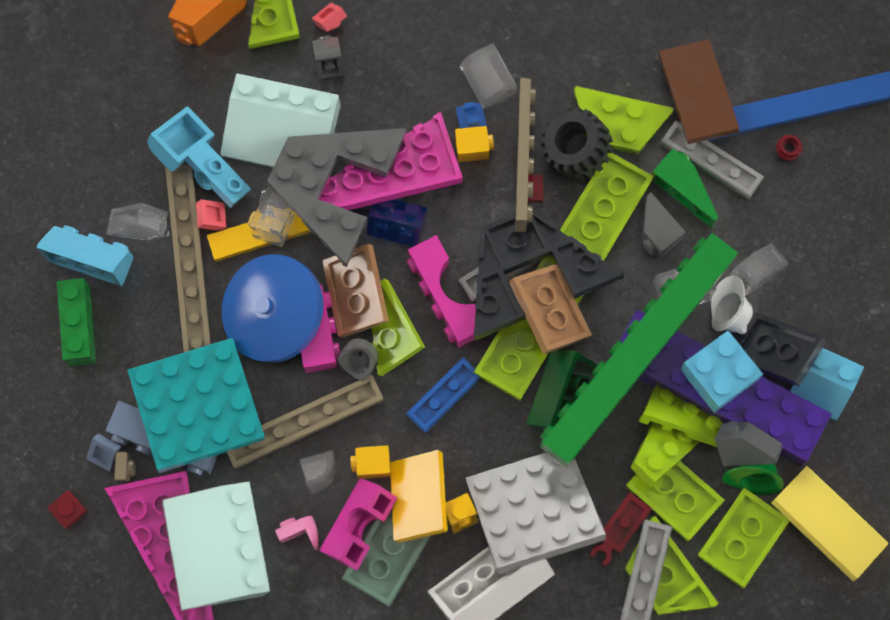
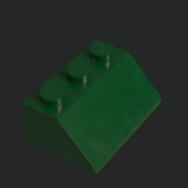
(561, 380)

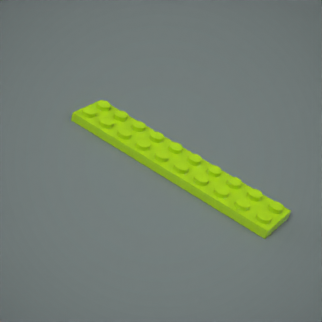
(595, 222)

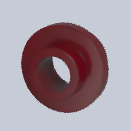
(792, 141)

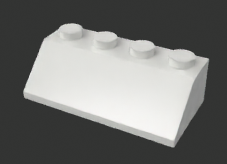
(481, 593)

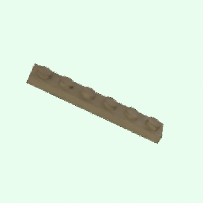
(524, 164)
(310, 419)

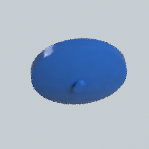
(272, 308)

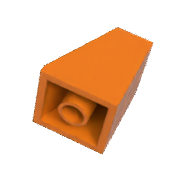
(199, 19)

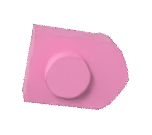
(292, 529)

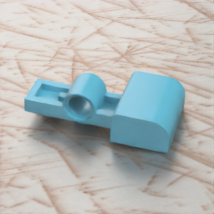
(187, 140)

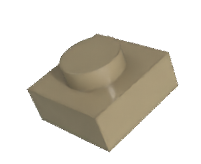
(124, 467)

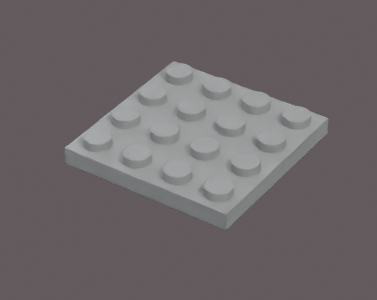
(534, 510)

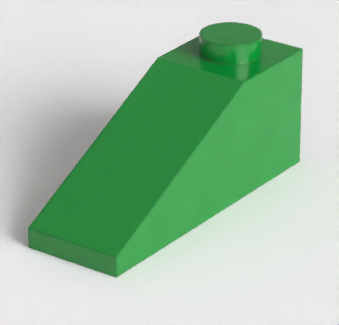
(681, 181)

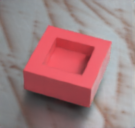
(329, 17)
(211, 215)

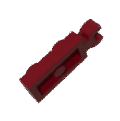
(622, 526)

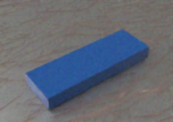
(443, 395)

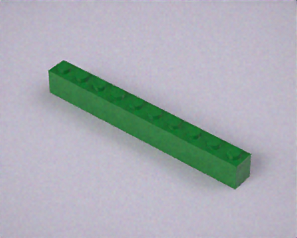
(638, 350)

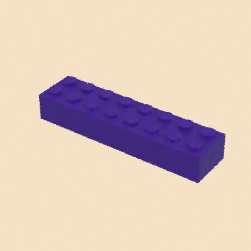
(763, 404)

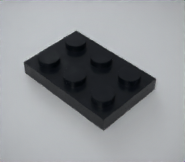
(781, 348)

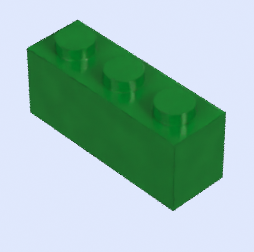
(76, 322)

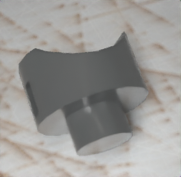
(358, 358)

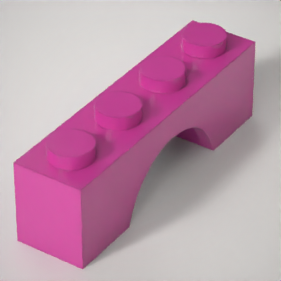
(430, 262)

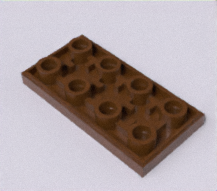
(698, 92)

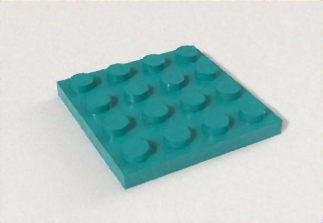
(195, 405)

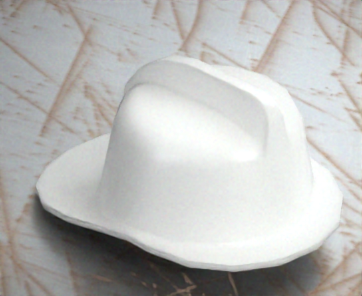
(730, 307)

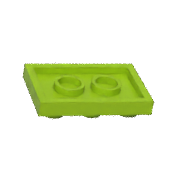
(678, 499)
(743, 538)

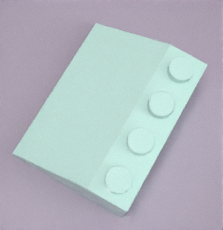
(268, 113)
(215, 546)

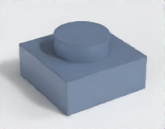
(103, 452)

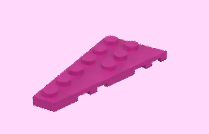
(421, 165)
(143, 515)

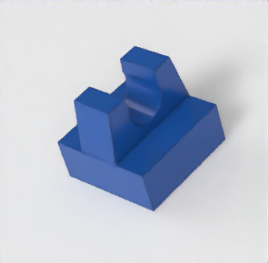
(470, 115)

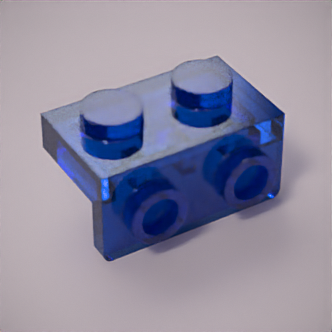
(396, 221)

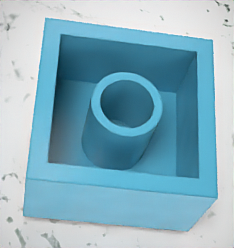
(721, 371)

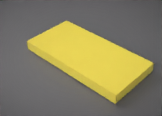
(830, 523)

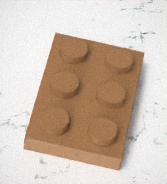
(355, 292)
(550, 308)

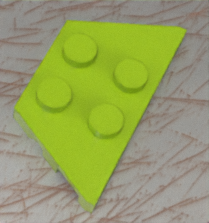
(628, 119)
(679, 584)

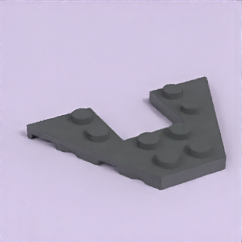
(306, 167)

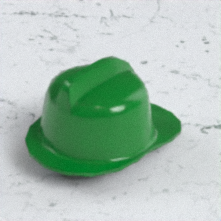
(757, 479)

